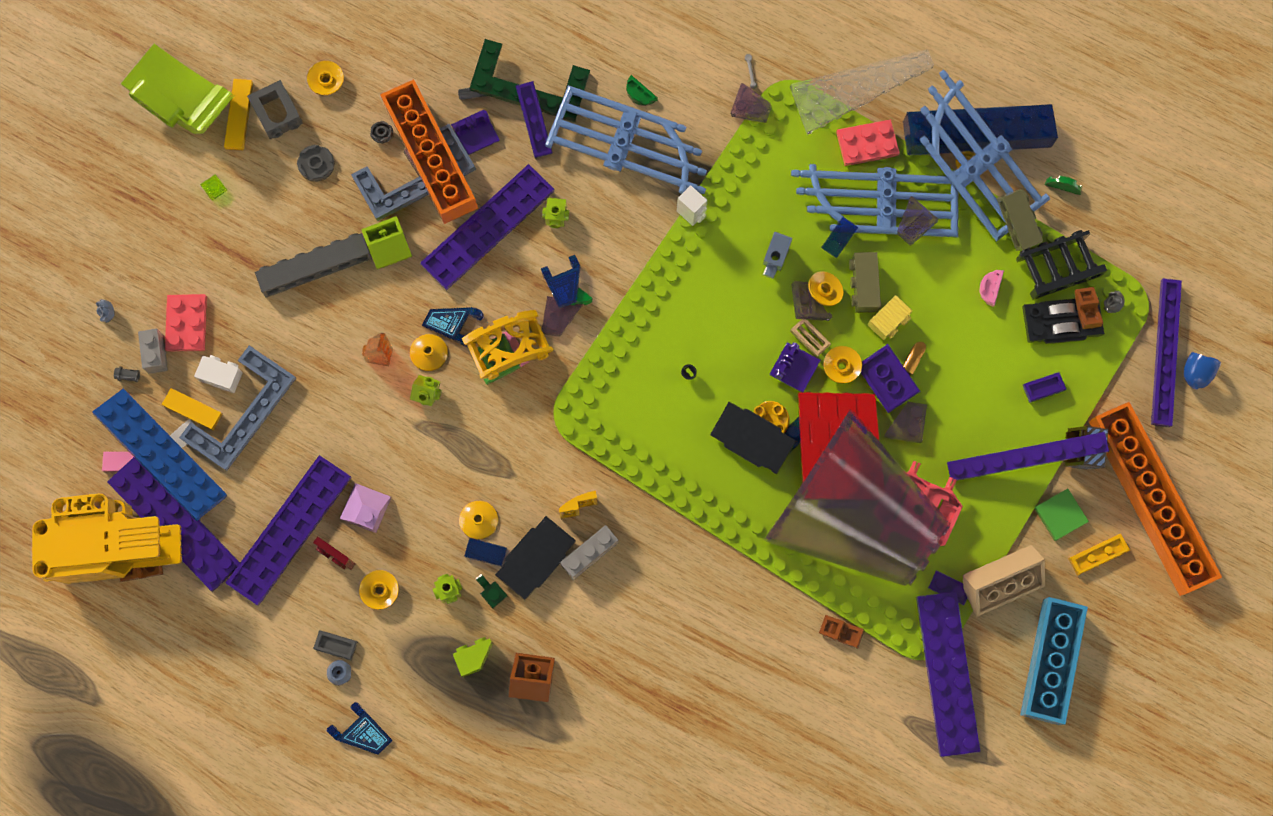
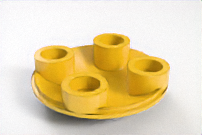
(774, 413)

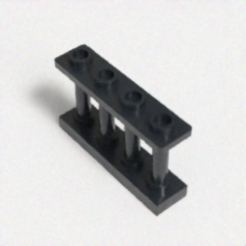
(1058, 282)

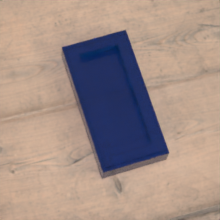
(485, 552)

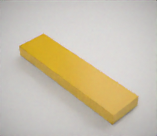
(238, 115)

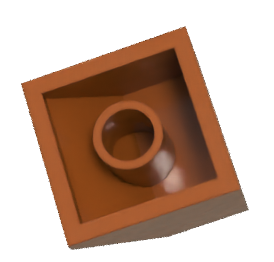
(531, 677)

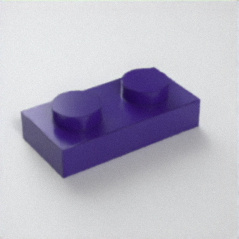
(944, 584)

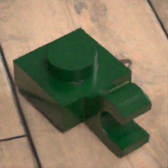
(492, 593)

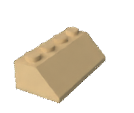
(1004, 580)

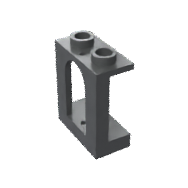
(267, 95)

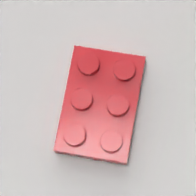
(867, 142)
(185, 322)

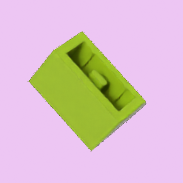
(386, 242)

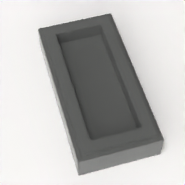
(335, 645)

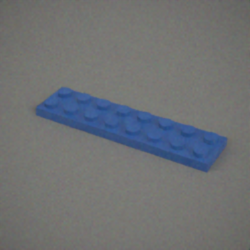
(159, 454)

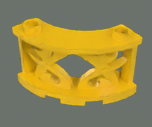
(525, 322)

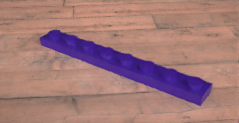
(1166, 353)
(1028, 456)

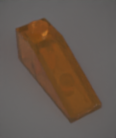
(378, 350)

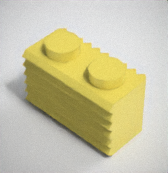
(890, 317)

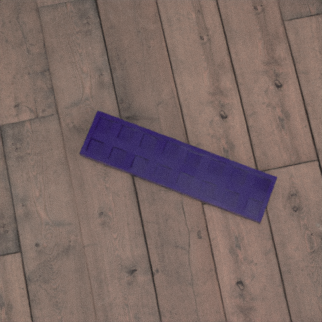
(487, 227)
(288, 530)
(200, 548)
(948, 674)

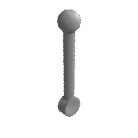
(748, 58)

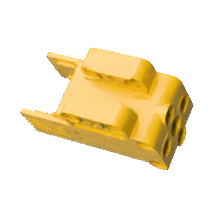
(99, 542)

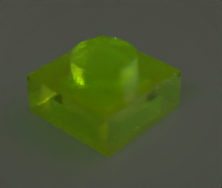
(213, 187)

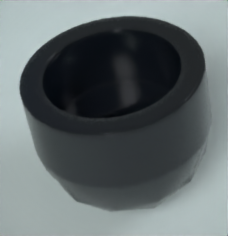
(686, 375)

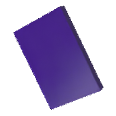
(888, 378)

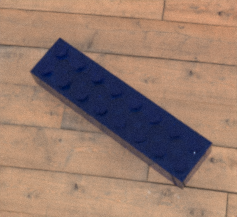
(1020, 125)

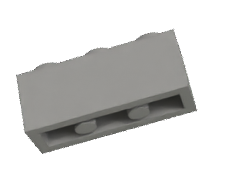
(589, 552)

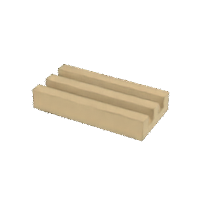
(821, 348)

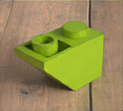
(472, 658)

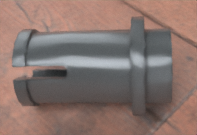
(126, 374)

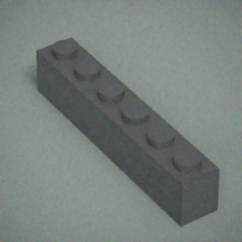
(313, 265)

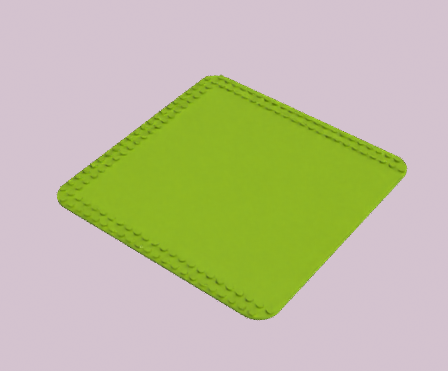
(714, 309)

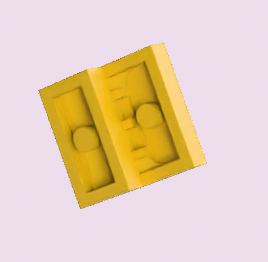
(571, 508)

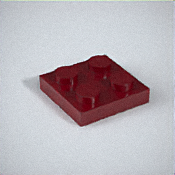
(338, 557)

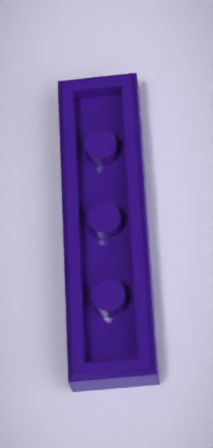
(533, 119)

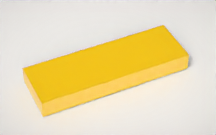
(191, 409)
(1099, 554)

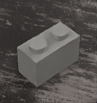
(152, 351)

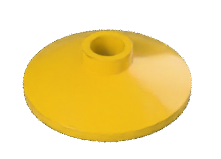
(325, 70)
(829, 284)
(846, 356)
(435, 358)
(480, 529)
(370, 584)

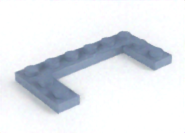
(387, 204)
(277, 385)

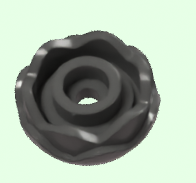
(379, 127)
(1114, 302)

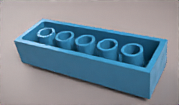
(1054, 661)

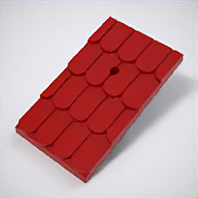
(821, 416)

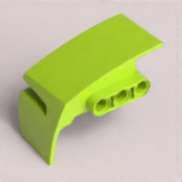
(175, 92)

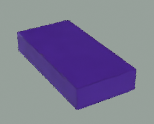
(1044, 387)

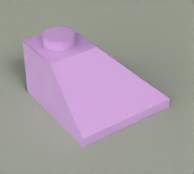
(365, 508)

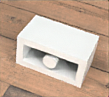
(692, 205)
(218, 374)

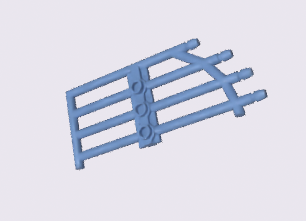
(624, 135)
(979, 163)
(886, 198)

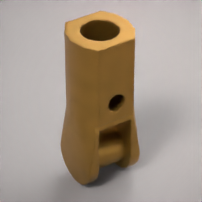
(914, 357)

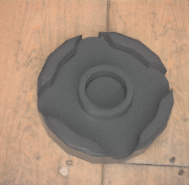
(315, 163)

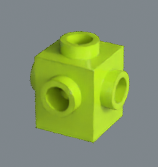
(555, 212)
(425, 390)
(452, 594)

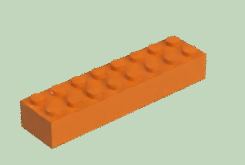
(429, 151)

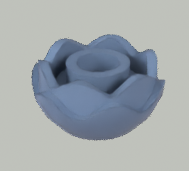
(105, 310)
(343, 677)

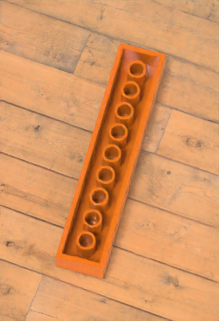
(1156, 501)

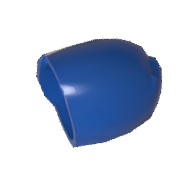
(1200, 370)

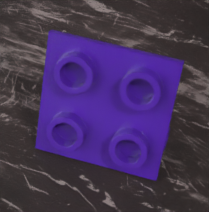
(475, 132)
(794, 367)

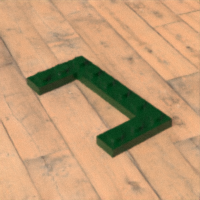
(486, 84)

